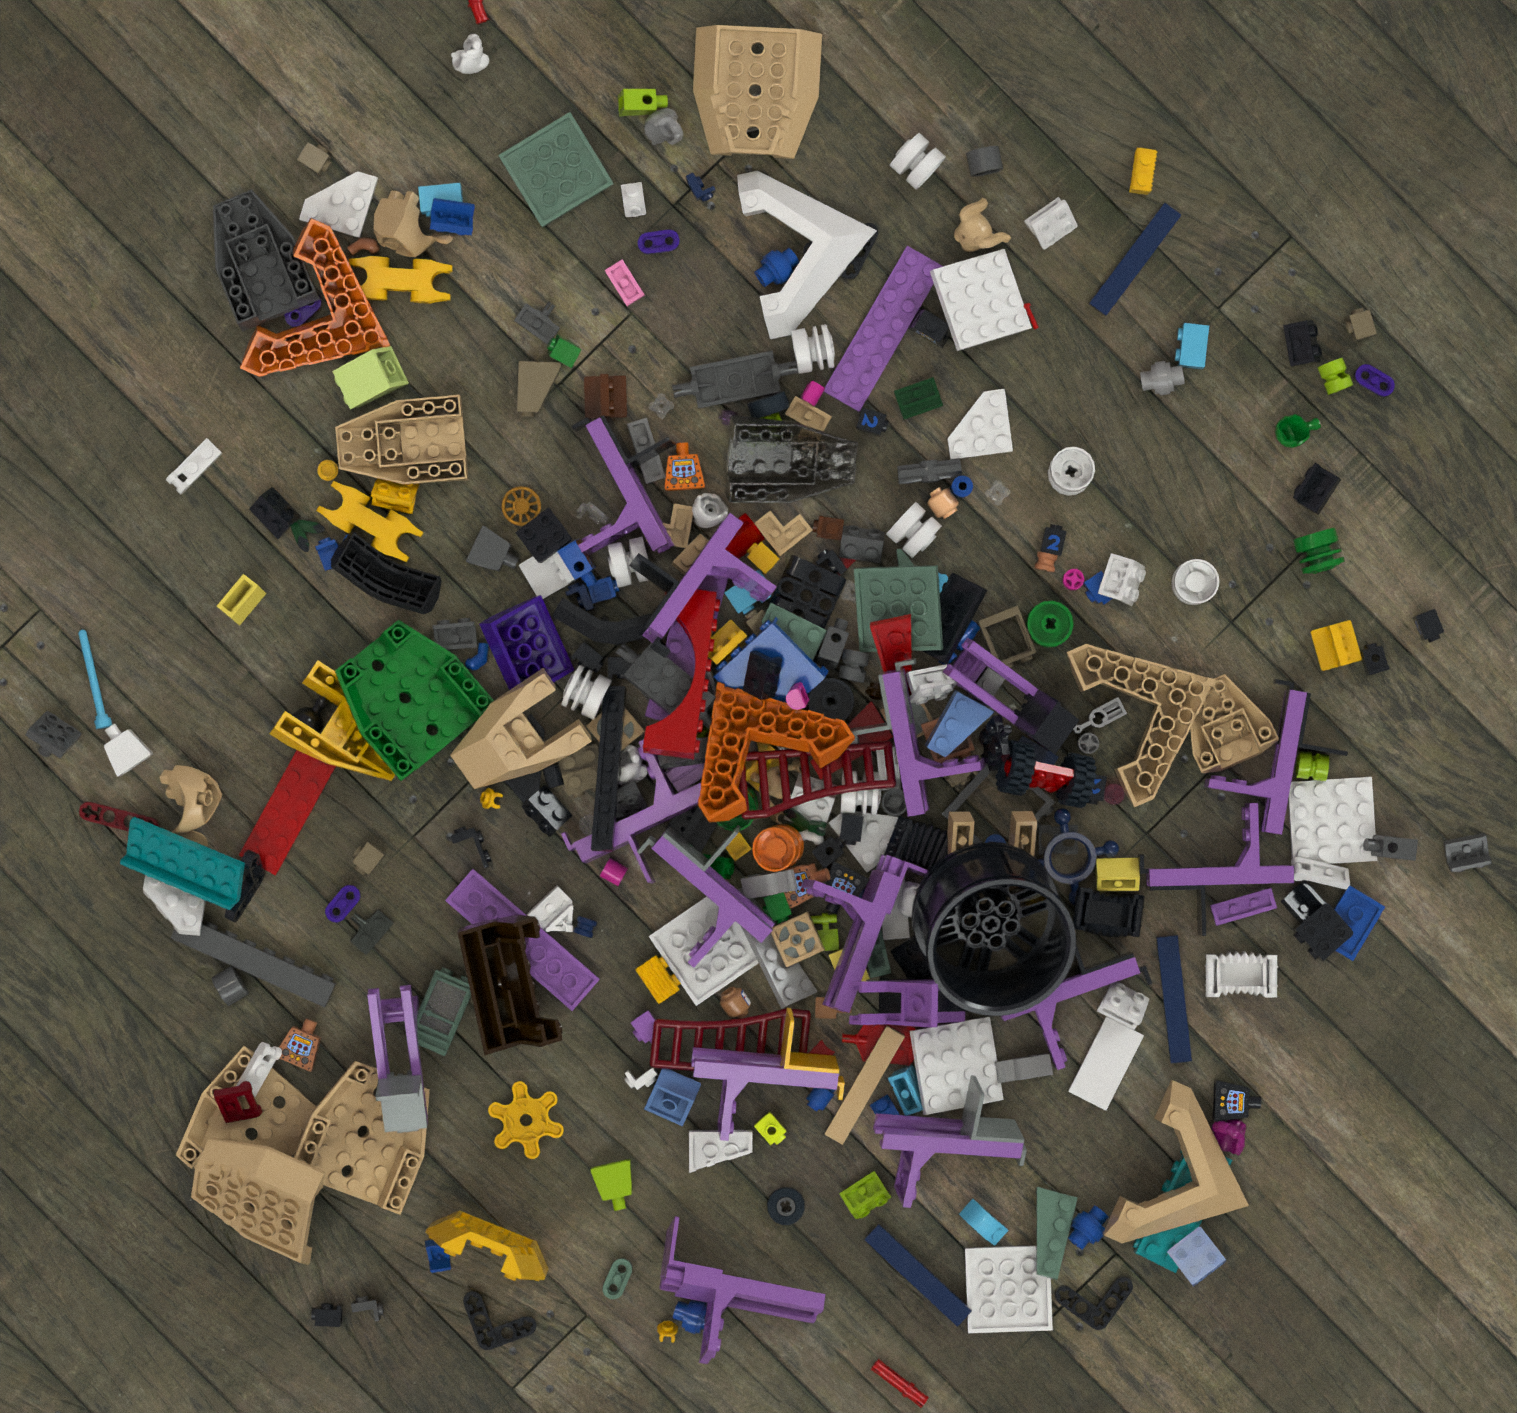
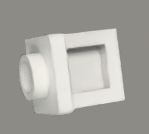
(633, 199)
(645, 1079)

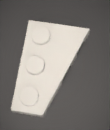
(708, 1149)

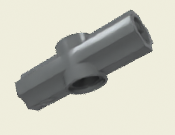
(929, 471)

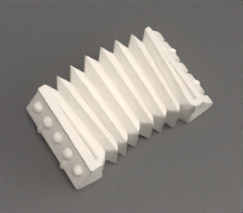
(1241, 973)

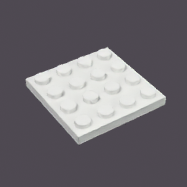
(980, 299)
(1331, 819)
(719, 967)
(947, 1059)
(1006, 1290)

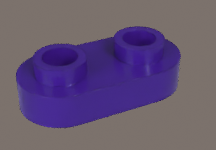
(658, 241)
(304, 312)
(1374, 379)
(343, 903)

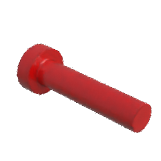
(1030, 315)

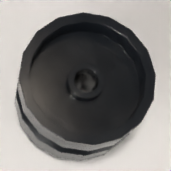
(836, 689)

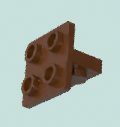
(605, 396)

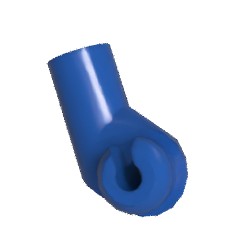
(480, 659)

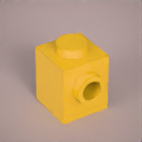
(762, 557)

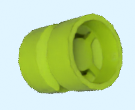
(1335, 376)
(1313, 766)

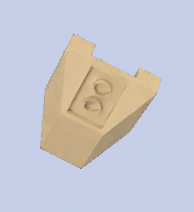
(407, 442)

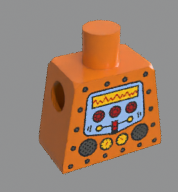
(683, 470)

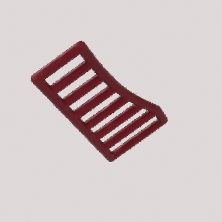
(828, 790)
(720, 1027)

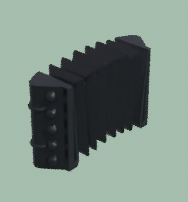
(917, 842)
(1108, 913)

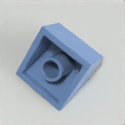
(672, 1096)

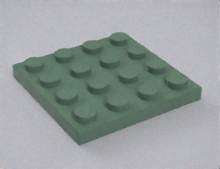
(556, 169)
(899, 592)

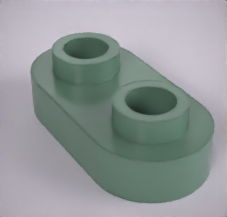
(618, 1278)

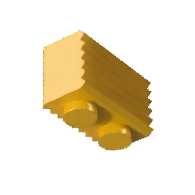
(1143, 171)
(658, 979)

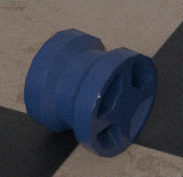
(585, 926)

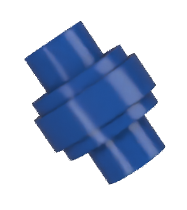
(776, 267)
(1088, 1227)
(691, 1315)

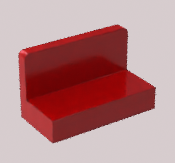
(744, 538)

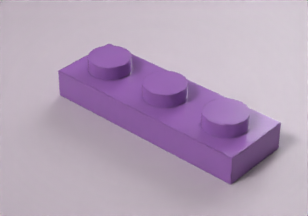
(1243, 906)

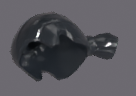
(312, 716)

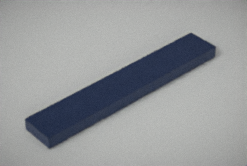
(1135, 259)
(1173, 999)
(918, 1275)

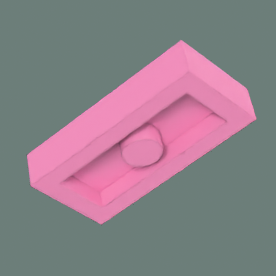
(624, 283)

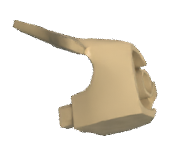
(398, 226)
(198, 796)

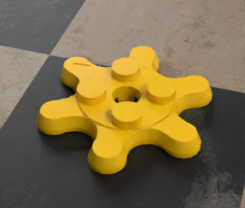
(530, 1134)

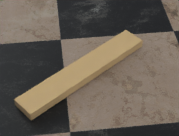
(864, 1084)

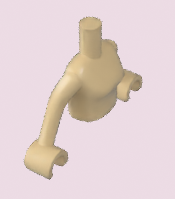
(774, 784)

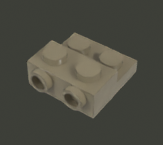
(580, 770)

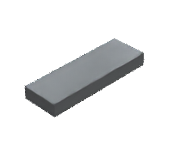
(643, 439)

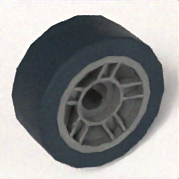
(768, 405)

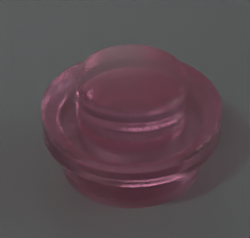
(1114, 794)

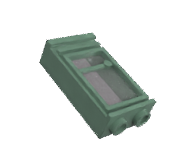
(442, 1010)

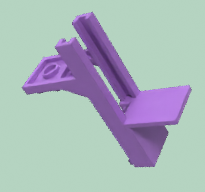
(665, 807)

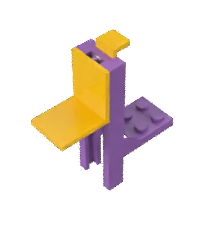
(740, 1067)

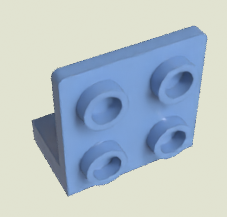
(1196, 1256)

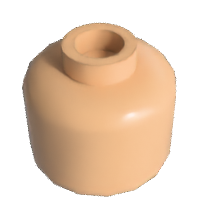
(943, 503)

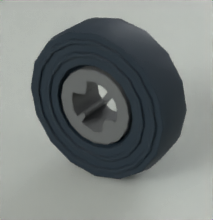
(796, 1203)

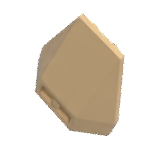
(1229, 728)

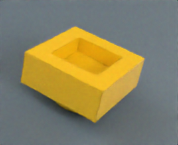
(738, 847)

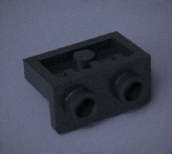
(1302, 343)

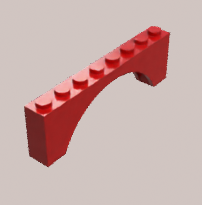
(678, 731)

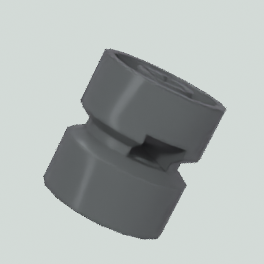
(853, 665)
(894, 802)

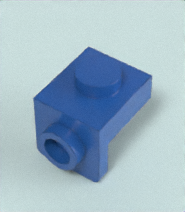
(603, 590)
(437, 1258)

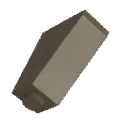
(534, 385)

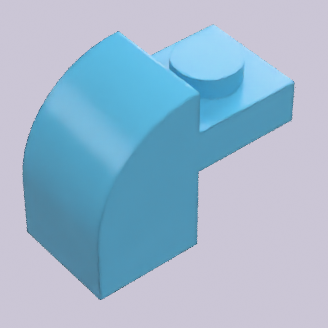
(983, 1222)

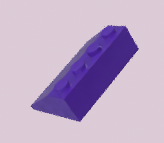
(525, 642)

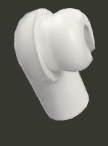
(806, 835)

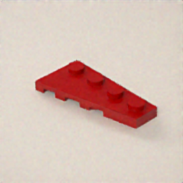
(893, 642)
(866, 717)

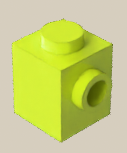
(771, 1129)

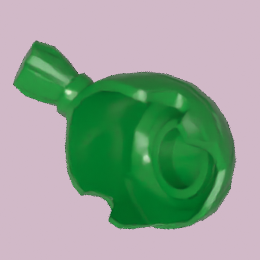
(1294, 430)

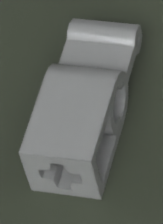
(1107, 718)
(768, 883)
(1024, 1068)

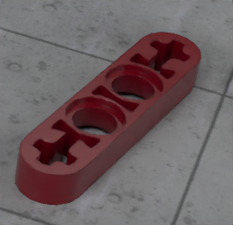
(120, 815)

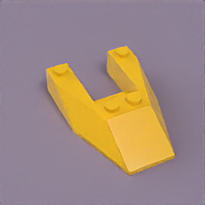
(340, 740)

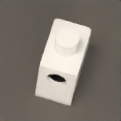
(125, 750)

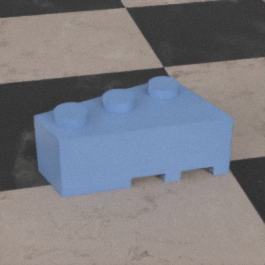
(956, 723)

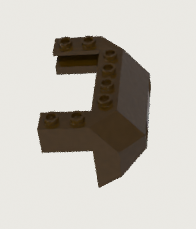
(503, 984)

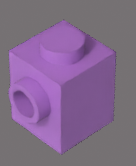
(644, 1027)

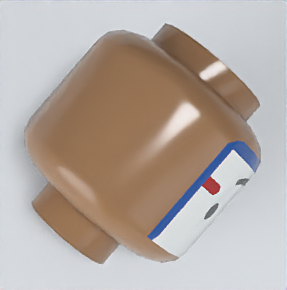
(735, 1002)

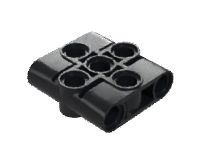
(829, 582)

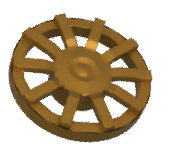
(520, 505)

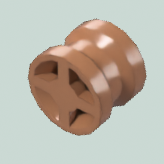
(1046, 561)

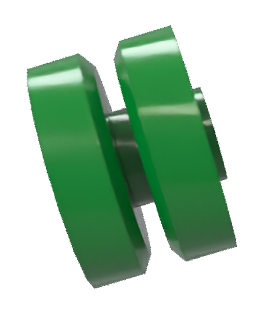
(1058, 615)

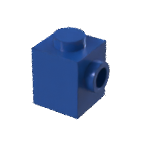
(1092, 586)

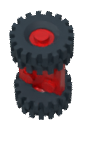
(1071, 780)

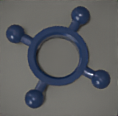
(1109, 848)

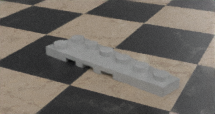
(787, 983)

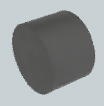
(984, 161)
(230, 985)

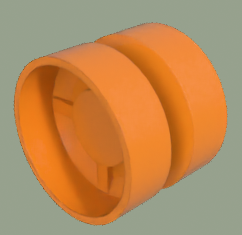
(778, 847)

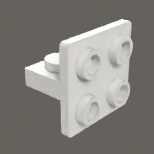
(1051, 222)
(929, 684)
(1123, 1005)

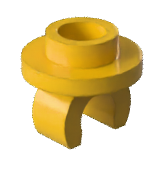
(487, 798)
(667, 1329)

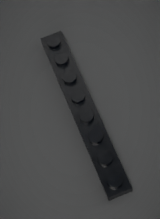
(608, 769)

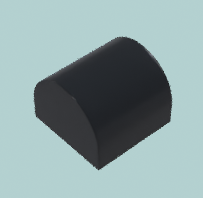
(553, 776)

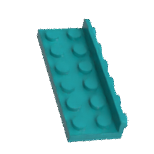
(183, 864)
(1156, 1245)

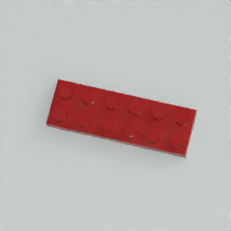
(288, 810)

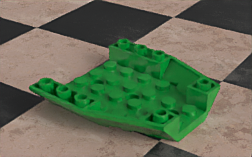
(439, 694)

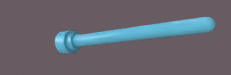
(102, 719)

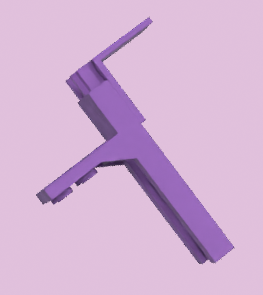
(867, 921)
(726, 1291)

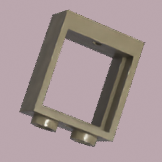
(1024, 656)

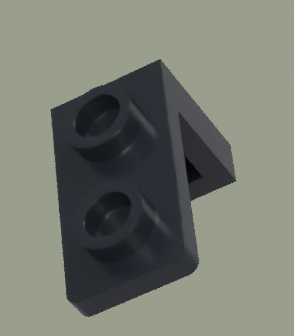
(463, 834)

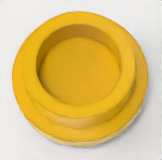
(327, 470)

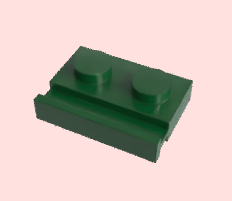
(918, 398)

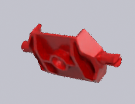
(870, 1034)

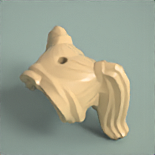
(975, 231)

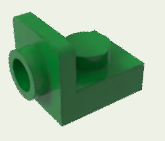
(723, 866)

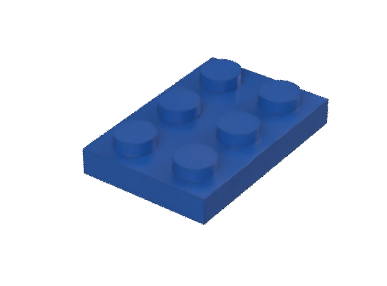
(1360, 915)

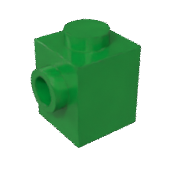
(563, 350)
(777, 907)

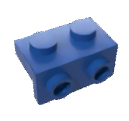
(452, 216)

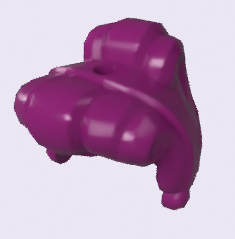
(1230, 1135)

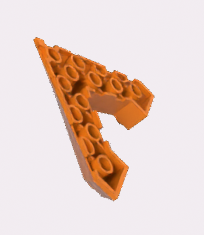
(348, 329)
(743, 719)

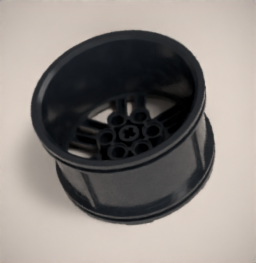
(959, 885)

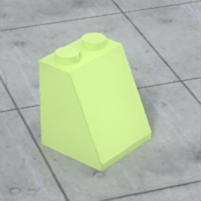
(370, 377)

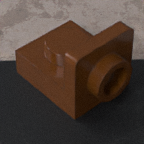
(828, 528)

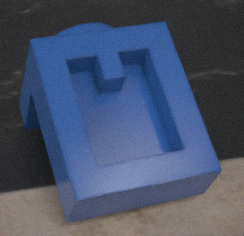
(326, 550)

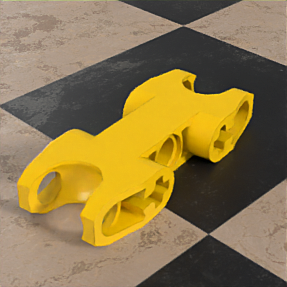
(415, 280)
(356, 513)

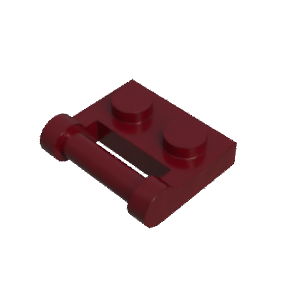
(231, 1105)

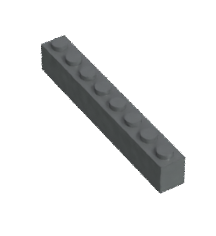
(260, 963)

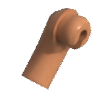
(364, 243)

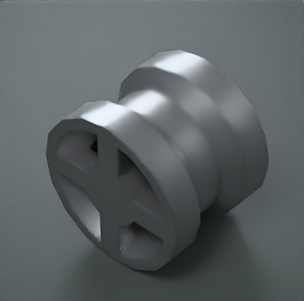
(1091, 743)

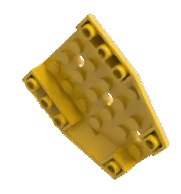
(523, 1254)

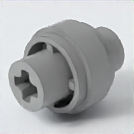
(1162, 378)

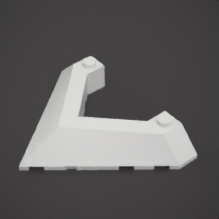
(835, 244)

